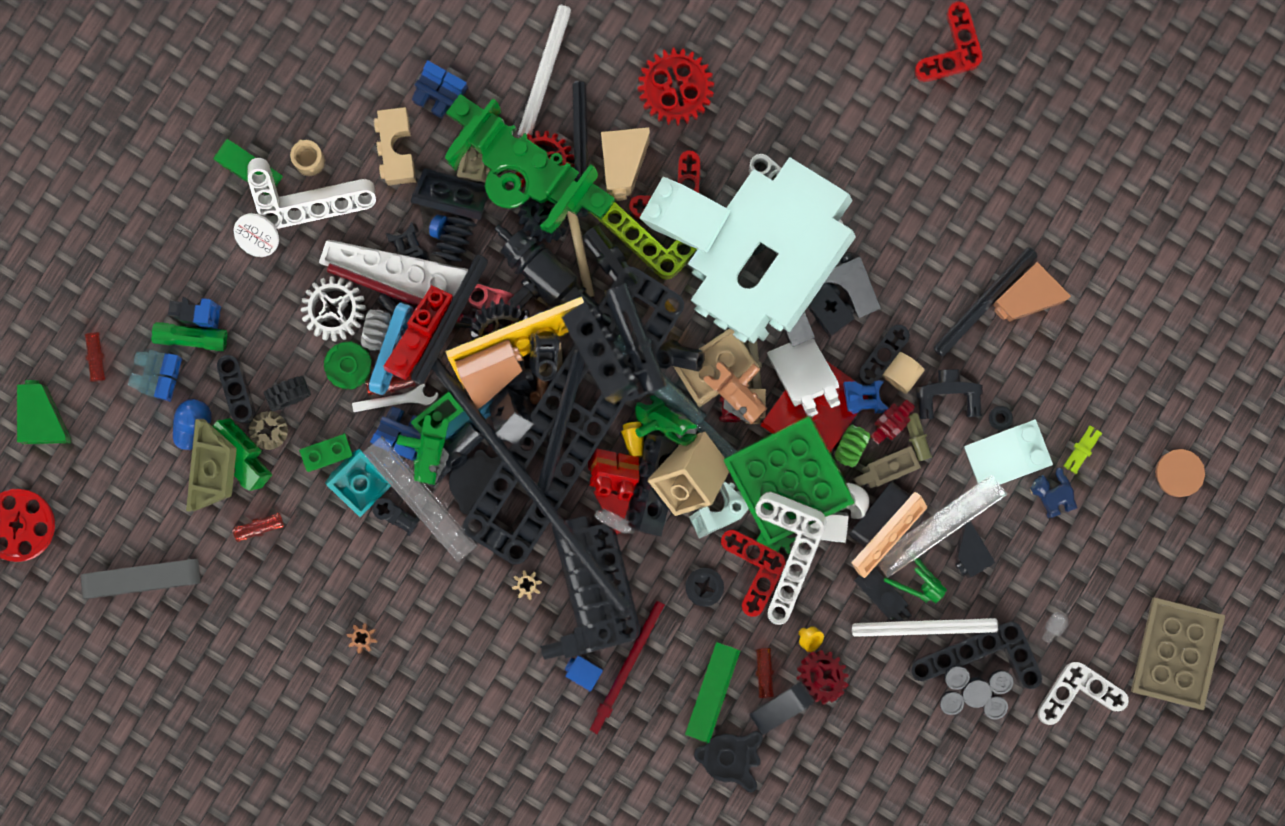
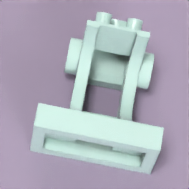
(708, 522)

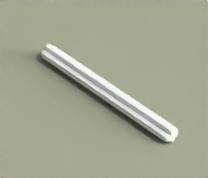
(544, 70)
(925, 627)

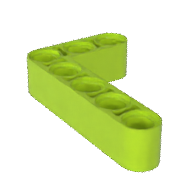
(645, 239)

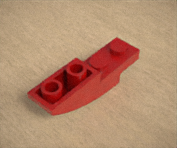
(419, 332)

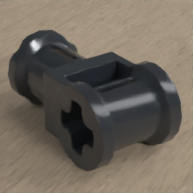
(396, 516)

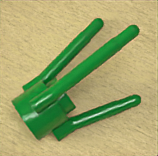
(932, 587)

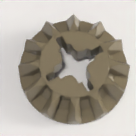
(278, 435)

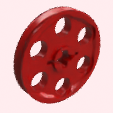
(29, 522)

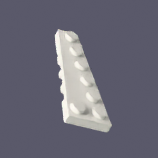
(393, 269)

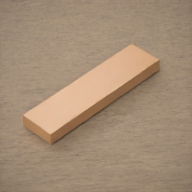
(889, 535)

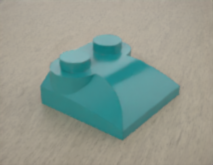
(357, 483)

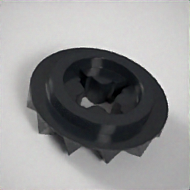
(715, 583)

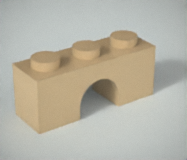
(392, 126)

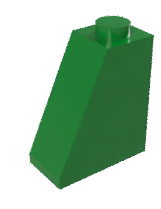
(38, 416)

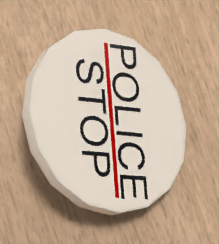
(256, 235)

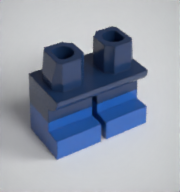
(438, 86)
(390, 429)

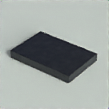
(450, 194)

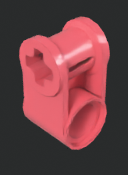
(489, 295)

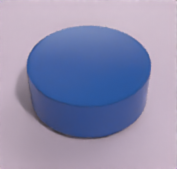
(437, 225)

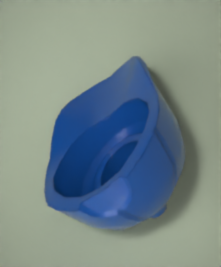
(185, 419)

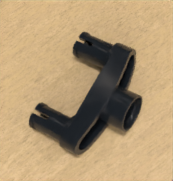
(949, 383)

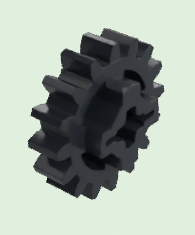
(534, 214)

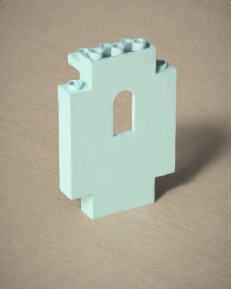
(797, 220)

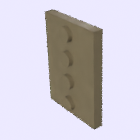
(1178, 653)

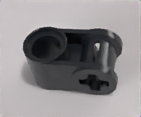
(544, 350)

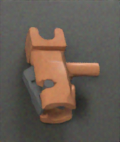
(736, 394)

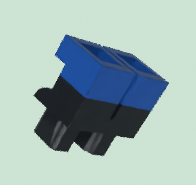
(193, 315)

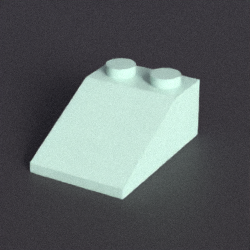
(684, 215)
(1009, 454)

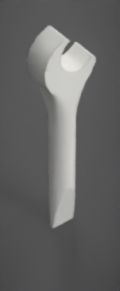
(414, 396)

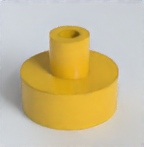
(810, 638)

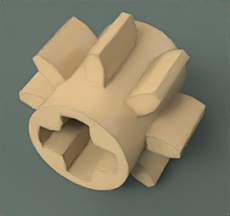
(532, 589)

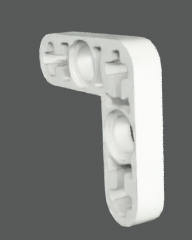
(1083, 684)

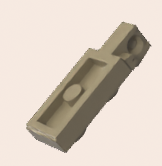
(888, 468)

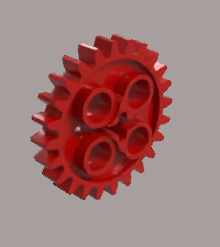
(655, 93)

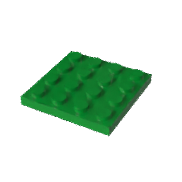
(791, 465)

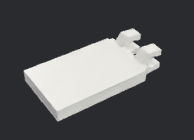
(805, 374)

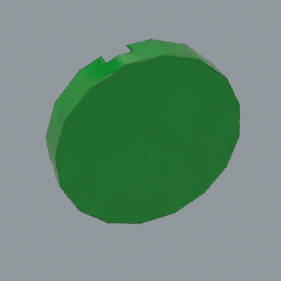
(347, 365)

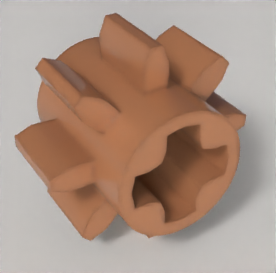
(355, 636)

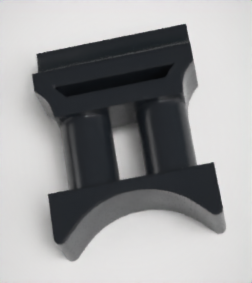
(415, 249)

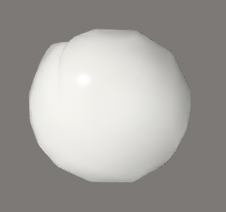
(861, 503)

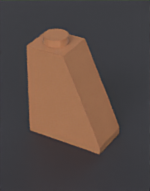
(1030, 294)
(489, 371)

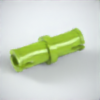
(1082, 449)

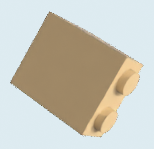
(623, 159)
(690, 476)

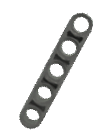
(140, 579)

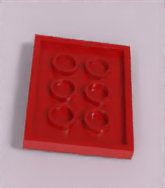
(829, 421)

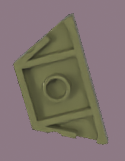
(210, 467)

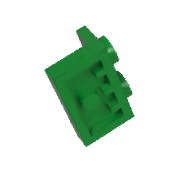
(326, 452)

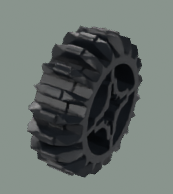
(501, 314)

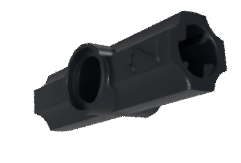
(608, 255)
(459, 447)

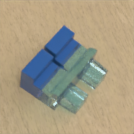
(160, 364)

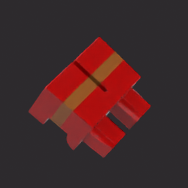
(613, 473)

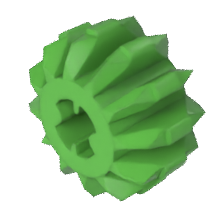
(852, 446)

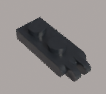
(883, 595)

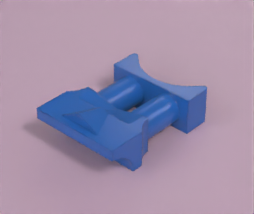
(854, 397)

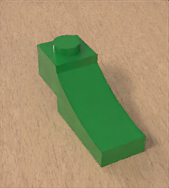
(248, 468)

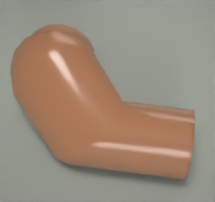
(541, 387)

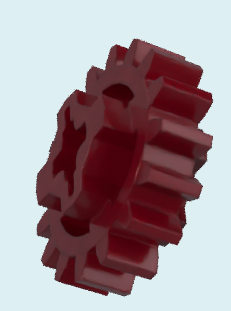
(892, 421)
(823, 676)

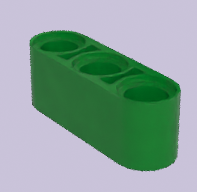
(237, 161)

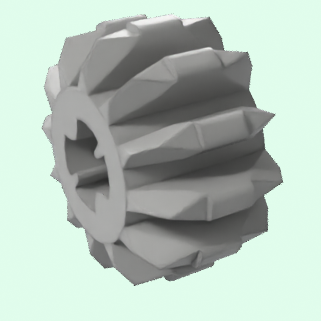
(375, 329)

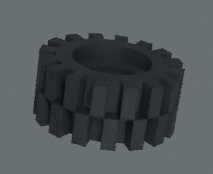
(287, 393)

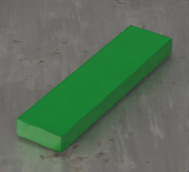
(712, 692)

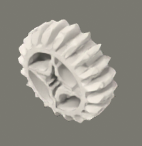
(320, 292)

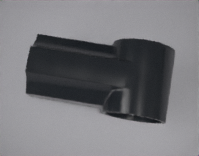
(675, 355)

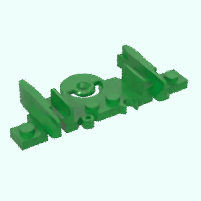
(544, 176)

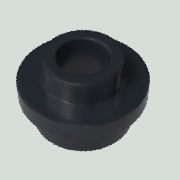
(1008, 418)

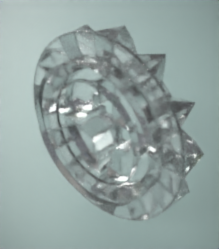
(613, 520)

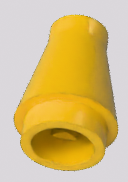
(633, 442)

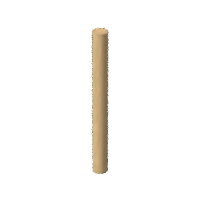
(580, 253)

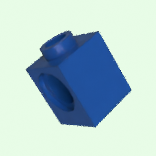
(583, 672)

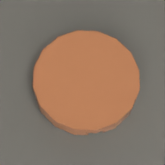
(1180, 473)

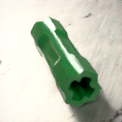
(188, 336)

